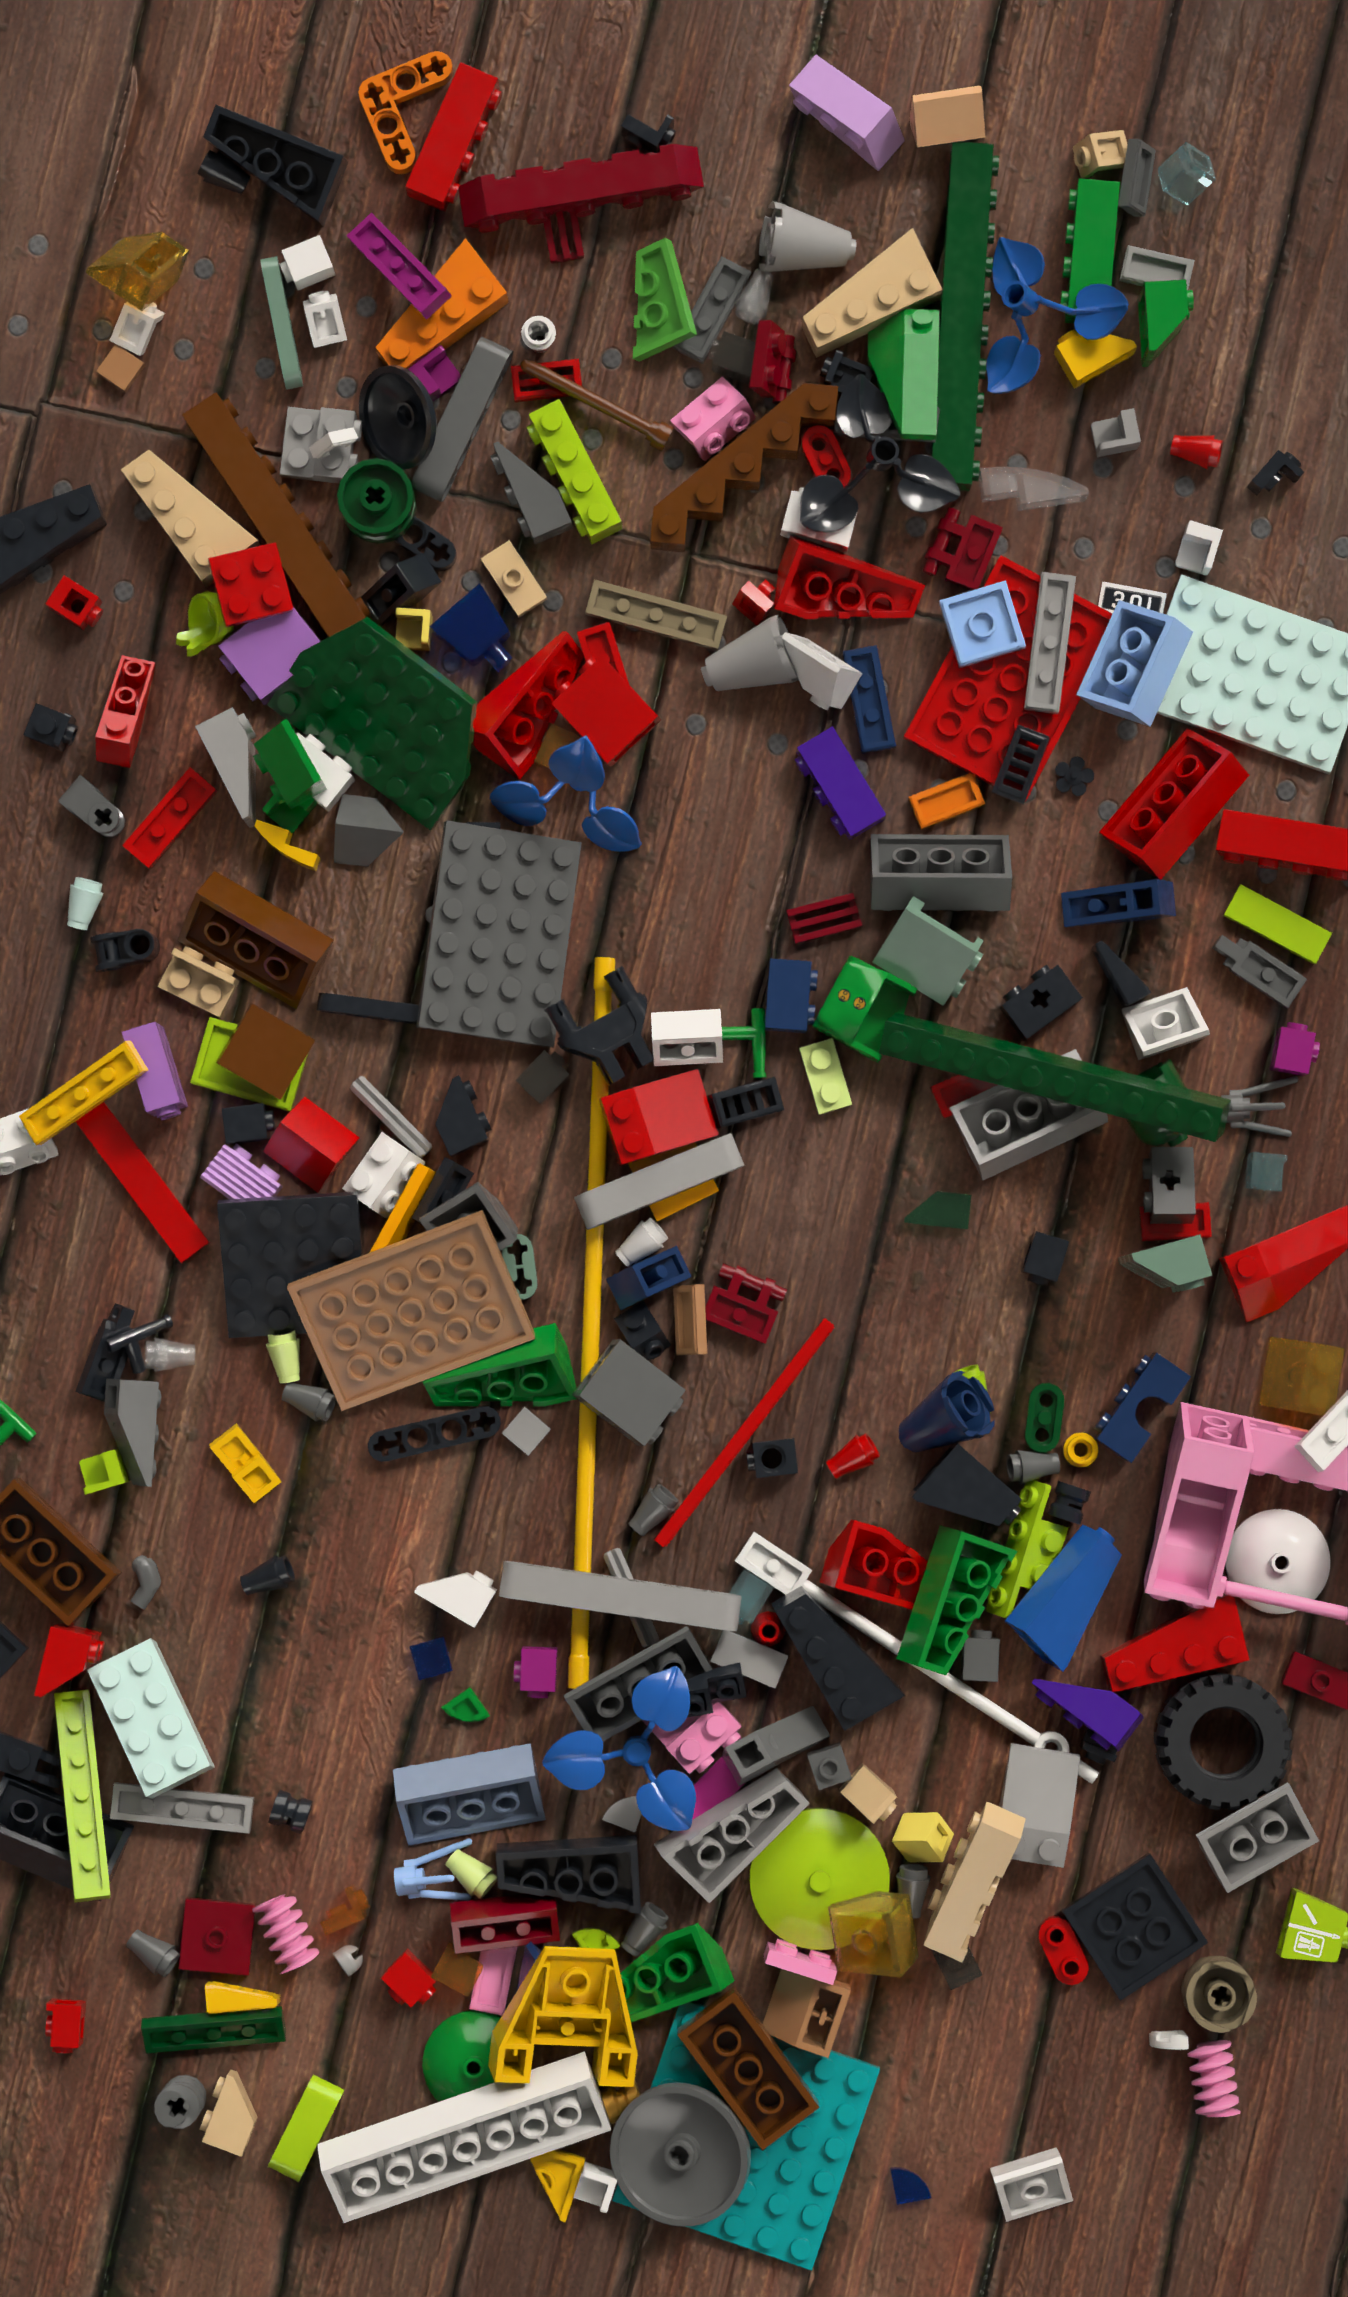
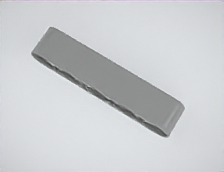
(659, 1181)

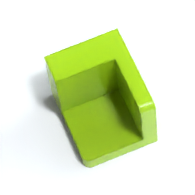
(103, 1471)

